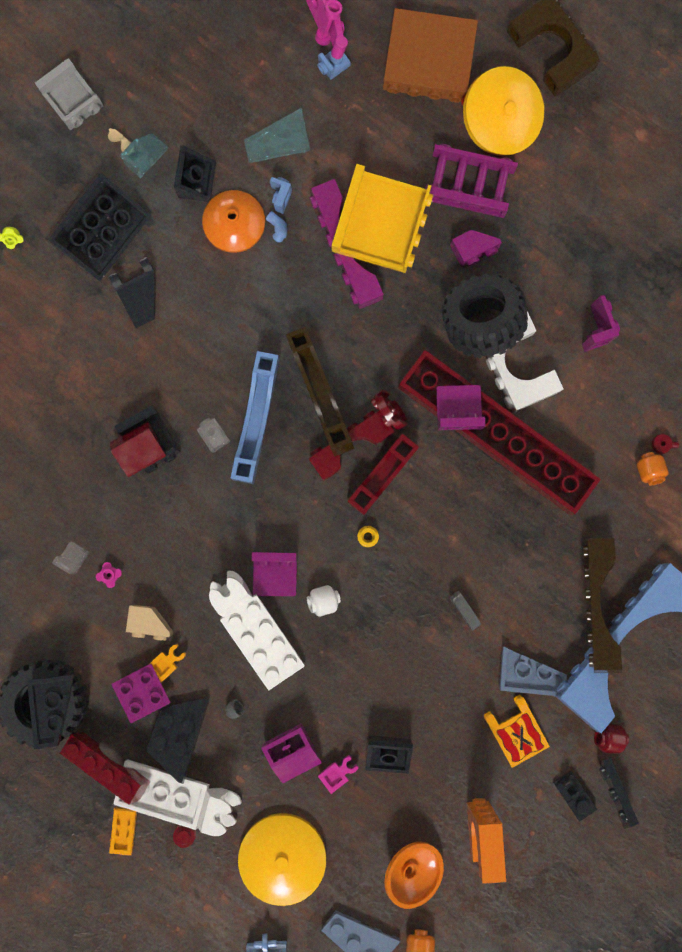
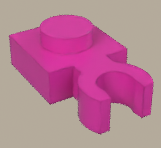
(335, 775)

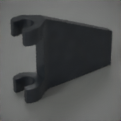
(138, 294)

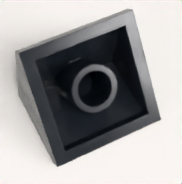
(194, 175)
(388, 754)

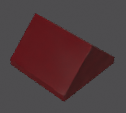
(137, 449)

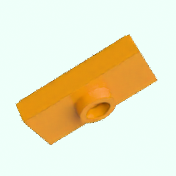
(123, 831)

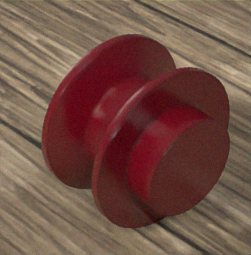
(184, 836)

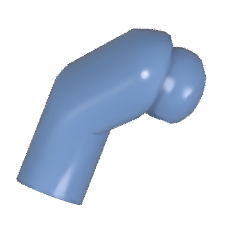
(280, 226)

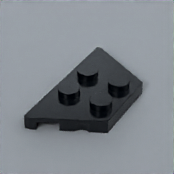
(176, 736)

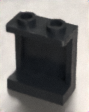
(164, 437)

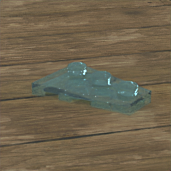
(280, 139)

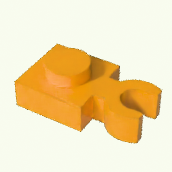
(164, 664)

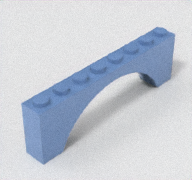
(588, 691)

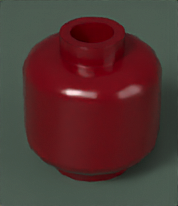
(612, 739)

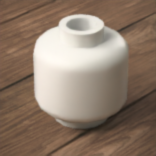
(323, 600)

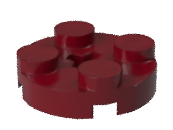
(391, 410)

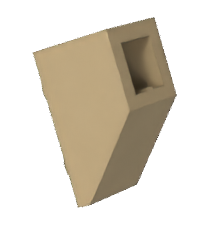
(147, 621)

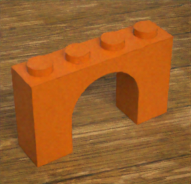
(486, 841)

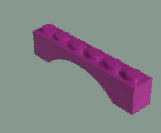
(363, 284)

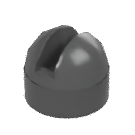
(234, 709)

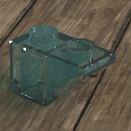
(143, 154)

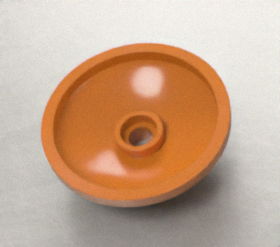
(237, 233)
(414, 875)

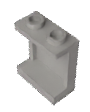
(69, 94)

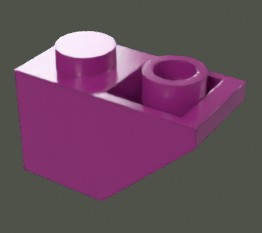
(472, 246)

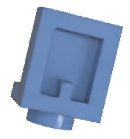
(332, 66)
(283, 194)

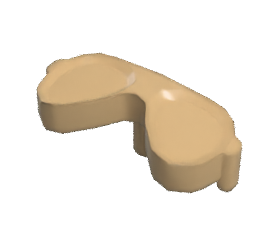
(115, 136)

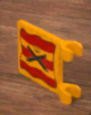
(518, 735)

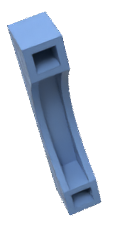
(256, 417)

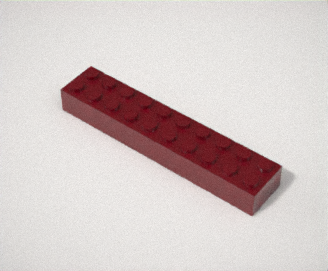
(507, 439)

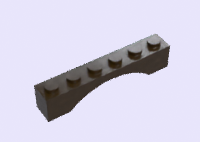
(320, 392)
(606, 651)

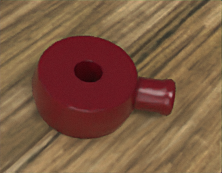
(667, 443)

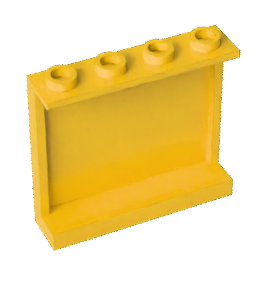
(381, 220)

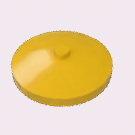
(503, 111)
(282, 859)

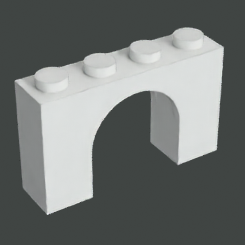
(520, 392)

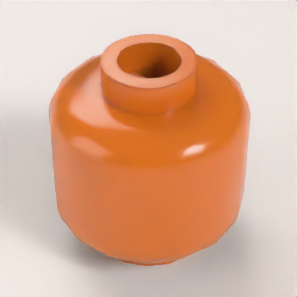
(652, 468)
(420, 942)

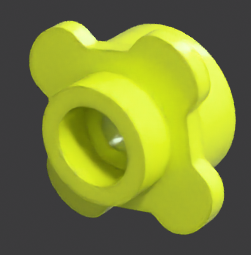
(10, 237)

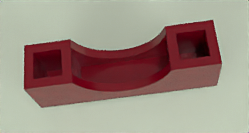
(370, 430)
(382, 474)
(87, 756)

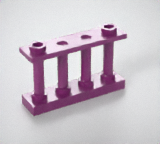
(475, 201)

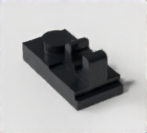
(575, 796)

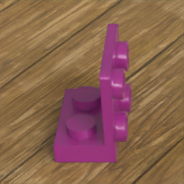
(607, 329)
(459, 407)
(274, 574)

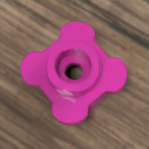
(109, 581)

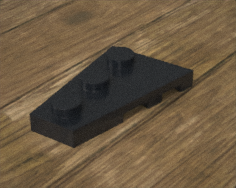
(618, 794)

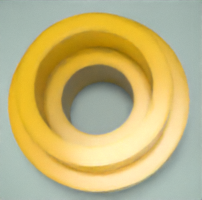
(375, 536)

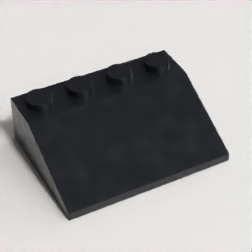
(98, 226)

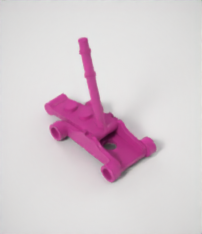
(330, 27)

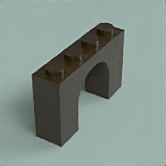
(549, 17)

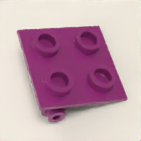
(140, 693)

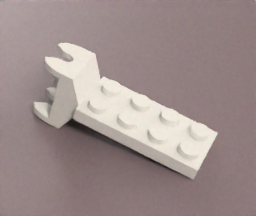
(254, 631)
(183, 804)

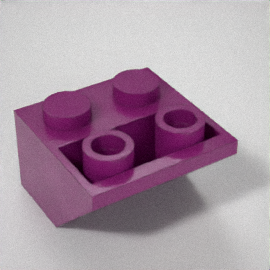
(291, 753)

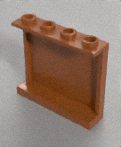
(430, 55)

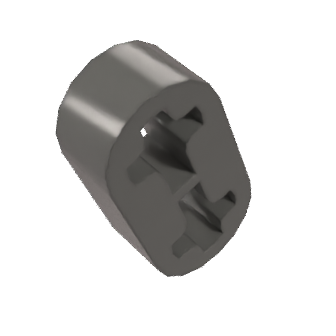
(465, 610)

